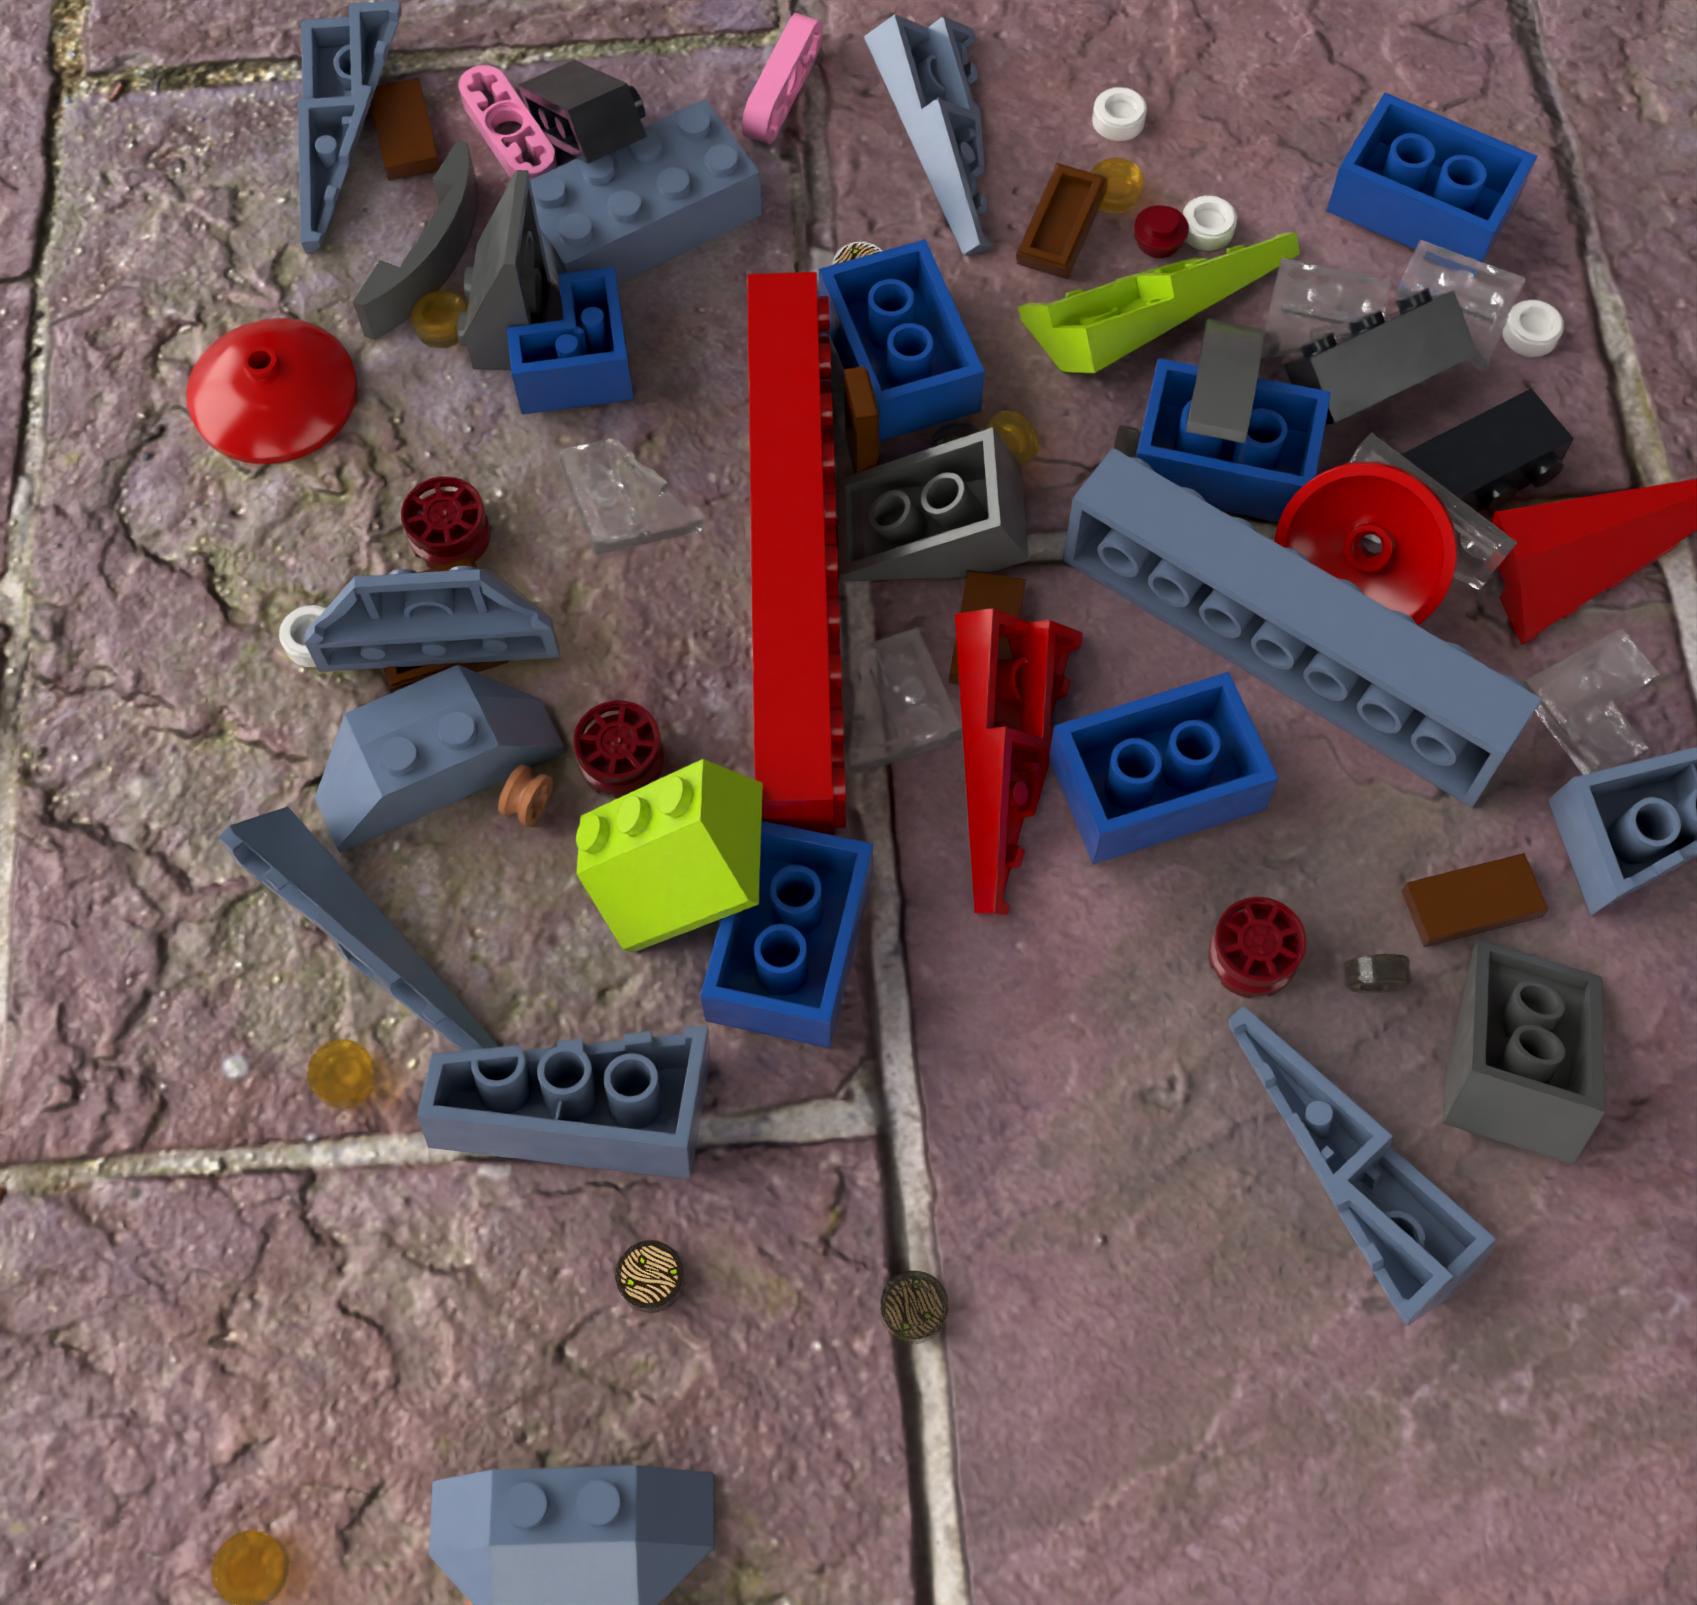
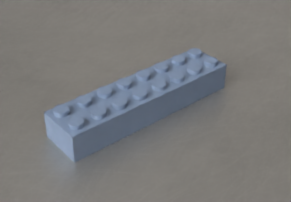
(1296, 626)

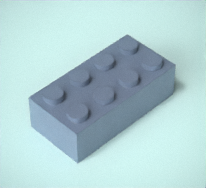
(648, 198)

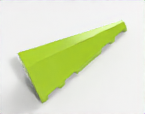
(1114, 319)

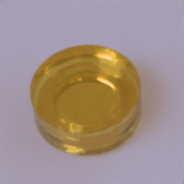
(1124, 184)
(437, 318)
(1016, 433)
(342, 1074)
(250, 1568)

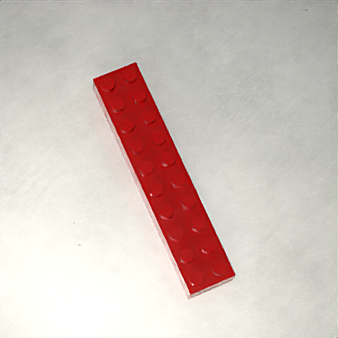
(794, 555)

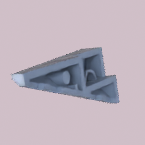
(338, 83)
(932, 92)
(305, 875)
(1399, 1219)

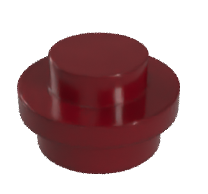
(1160, 231)

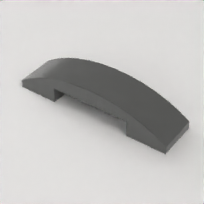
(393, 290)
(1226, 380)

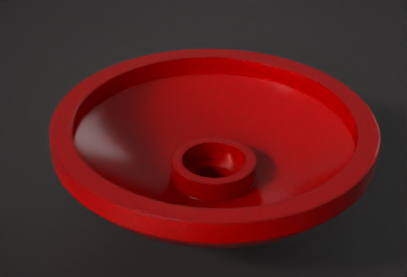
(273, 410)
(1379, 499)

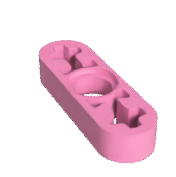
(782, 78)
(507, 107)

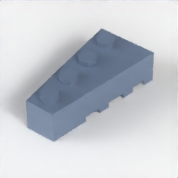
(1628, 824)
(574, 1104)

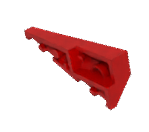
(1586, 546)
(1006, 735)

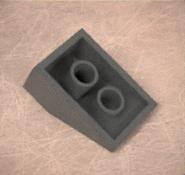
(507, 280)
(933, 513)
(1527, 1053)

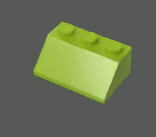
(673, 854)

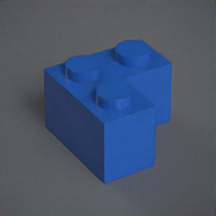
(574, 358)

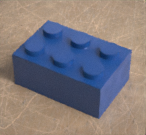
(1429, 180)
(907, 332)
(1231, 475)
(1161, 767)
(790, 956)

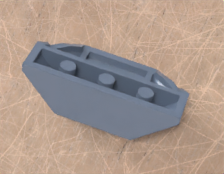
(429, 620)
(428, 751)
(572, 1533)

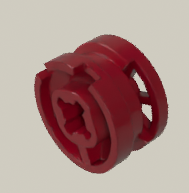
(446, 523)
(620, 749)
(1257, 947)

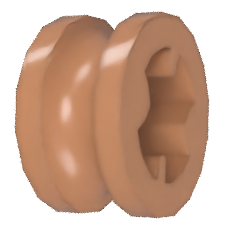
(525, 795)

